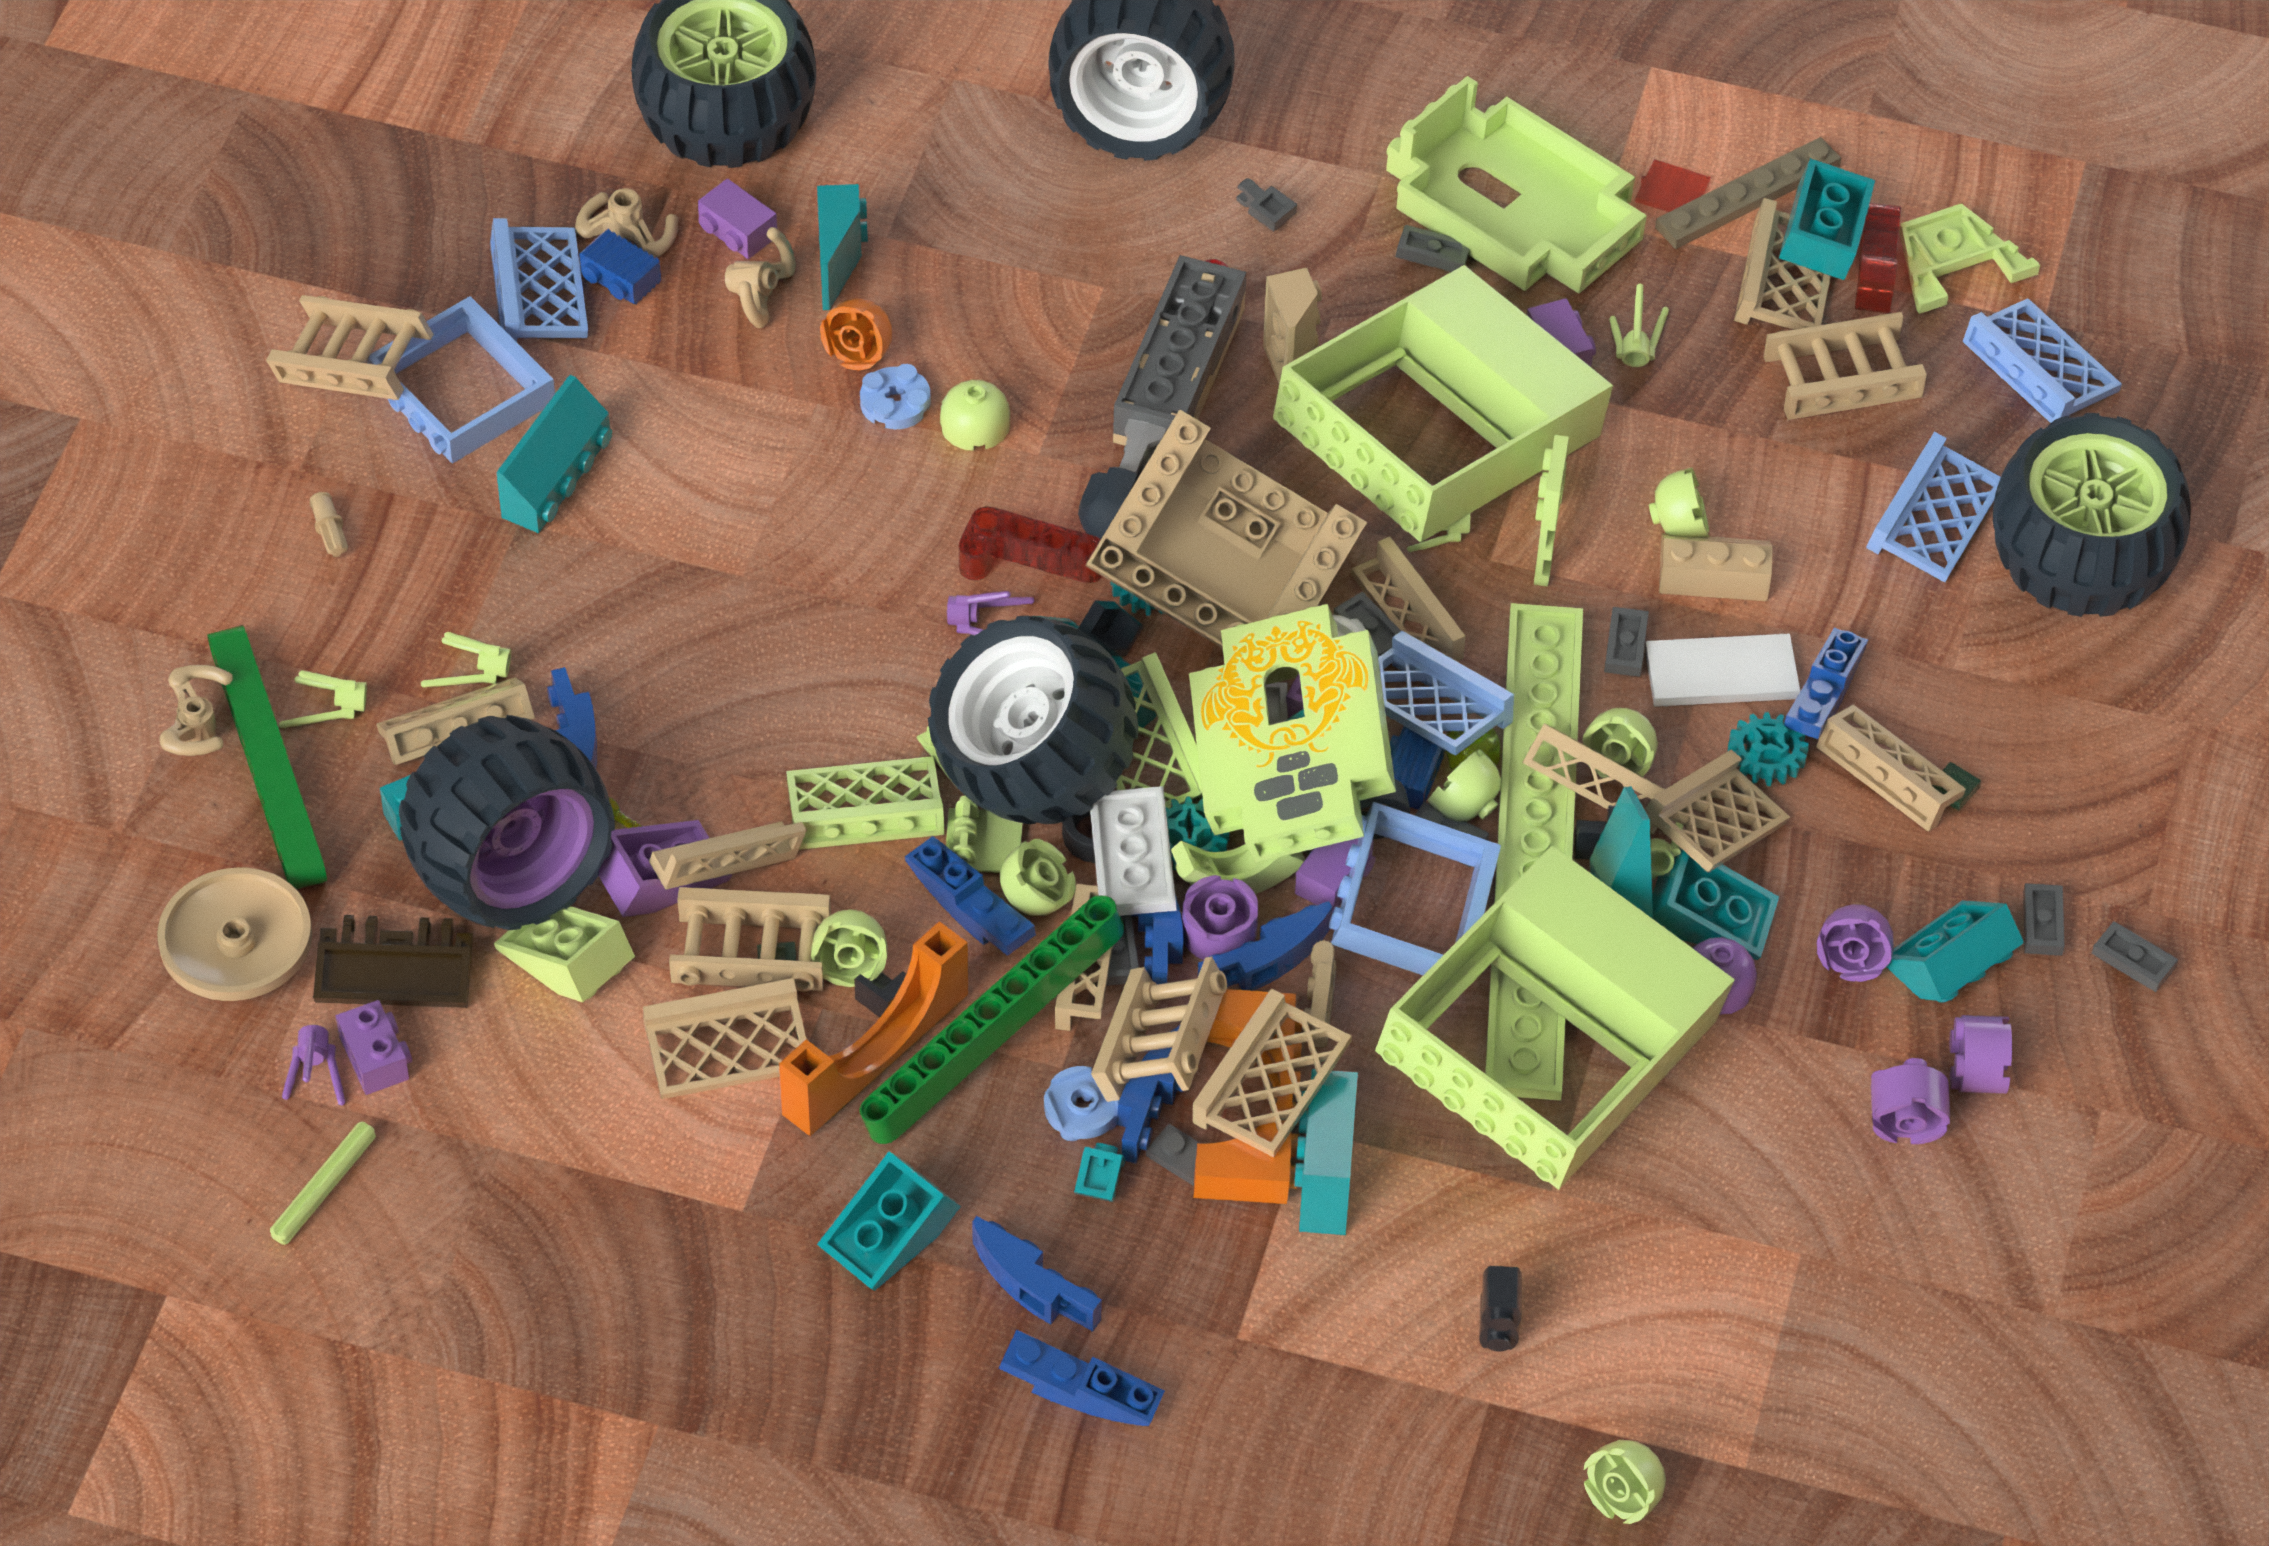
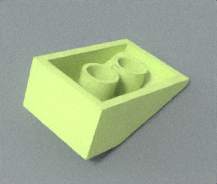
(569, 951)

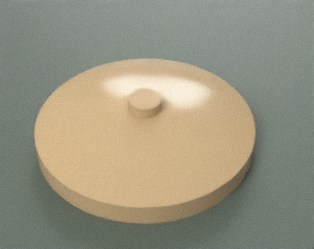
(234, 934)

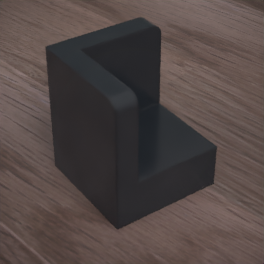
(1111, 627)
(1588, 834)
(879, 993)

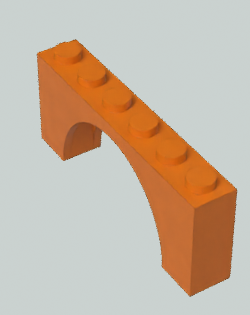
(821, 1085)
(1232, 1167)

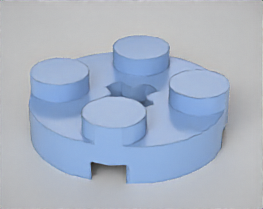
(890, 381)
(1073, 1121)

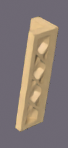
(1417, 597)
(420, 730)
(1594, 760)
(1884, 768)
(727, 854)
(1065, 1003)

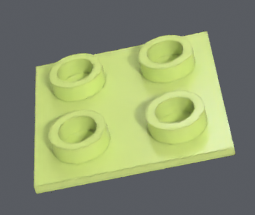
(981, 836)

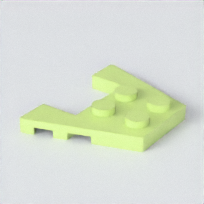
(1951, 242)
(1547, 511)

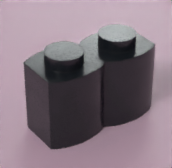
(1500, 1308)

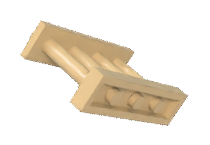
(352, 374)
(1848, 392)
(752, 909)
(1135, 1015)

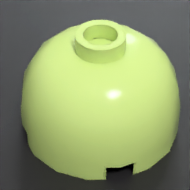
(975, 415)
(1680, 505)
(1624, 738)
(1469, 789)
(1036, 878)
(849, 946)
(1625, 1480)

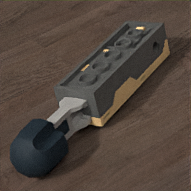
(1167, 375)

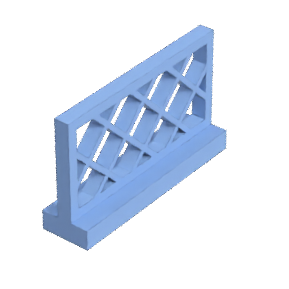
(508, 279)
(2027, 372)
(1907, 500)
(1444, 679)

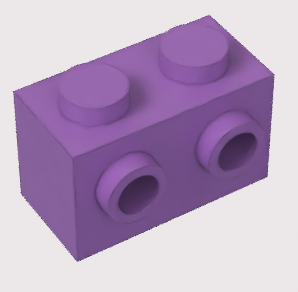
(373, 1046)

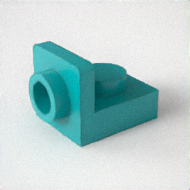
(1099, 1172)

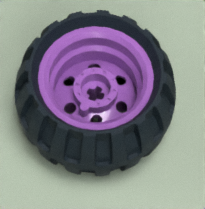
(506, 822)

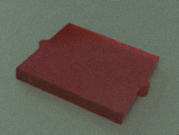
(1670, 186)

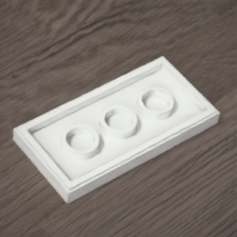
(1722, 670)
(1133, 850)

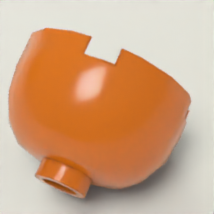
(857, 333)

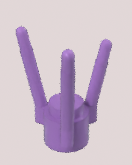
(965, 609)
(312, 1051)

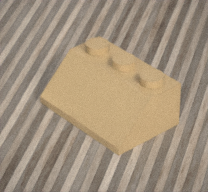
(1290, 317)
(1715, 567)

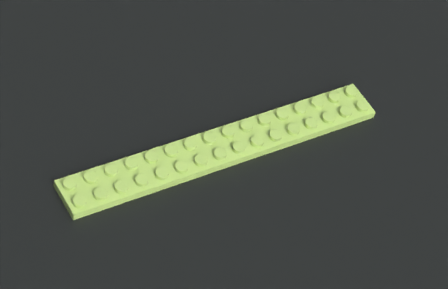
(1534, 814)

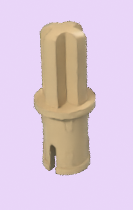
(328, 523)

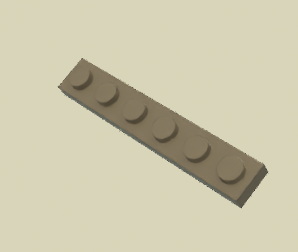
(1742, 194)

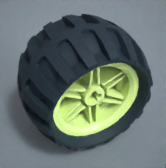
(723, 78)
(2091, 514)

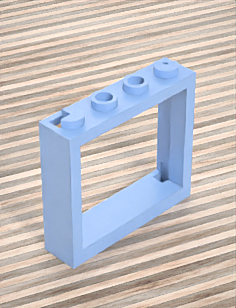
(447, 326)
(1425, 836)

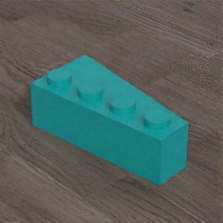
(1327, 1154)

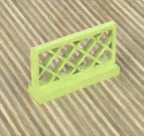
(1174, 727)
(867, 820)

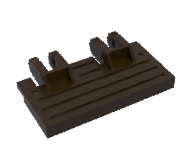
(394, 968)

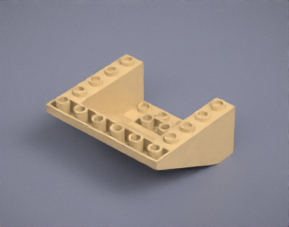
(1220, 538)

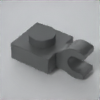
(1267, 206)

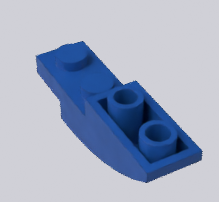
(1827, 683)
(576, 714)
(967, 899)
(1165, 936)
(1281, 948)
(1141, 1102)
(1020, 1272)
(1080, 1385)

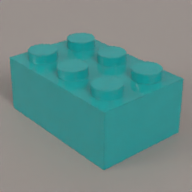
(1827, 219)

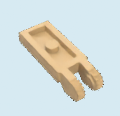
(1322, 985)

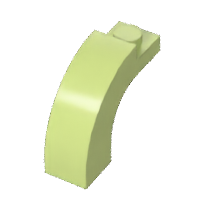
(1236, 863)

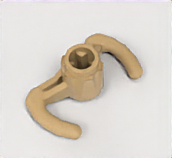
(625, 219)
(757, 279)
(195, 719)

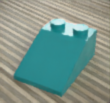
(839, 236)
(1624, 852)
(1713, 905)
(888, 1222)

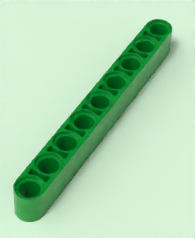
(268, 759)
(991, 1019)

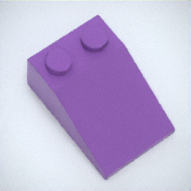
(630, 875)

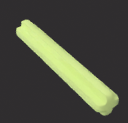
(322, 1183)

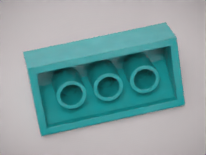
(552, 456)

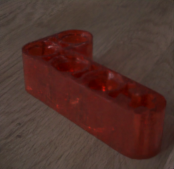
(1878, 258)
(1025, 541)

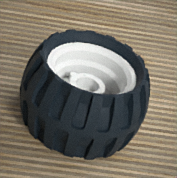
(1149, 42)
(1033, 720)

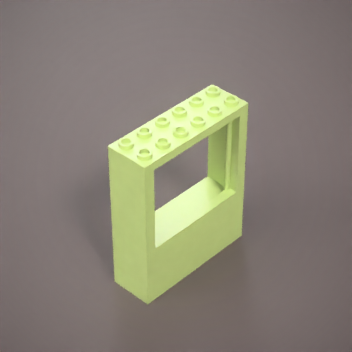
(1475, 359)
(1593, 965)

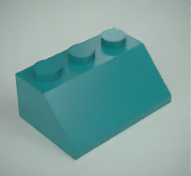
(1955, 949)

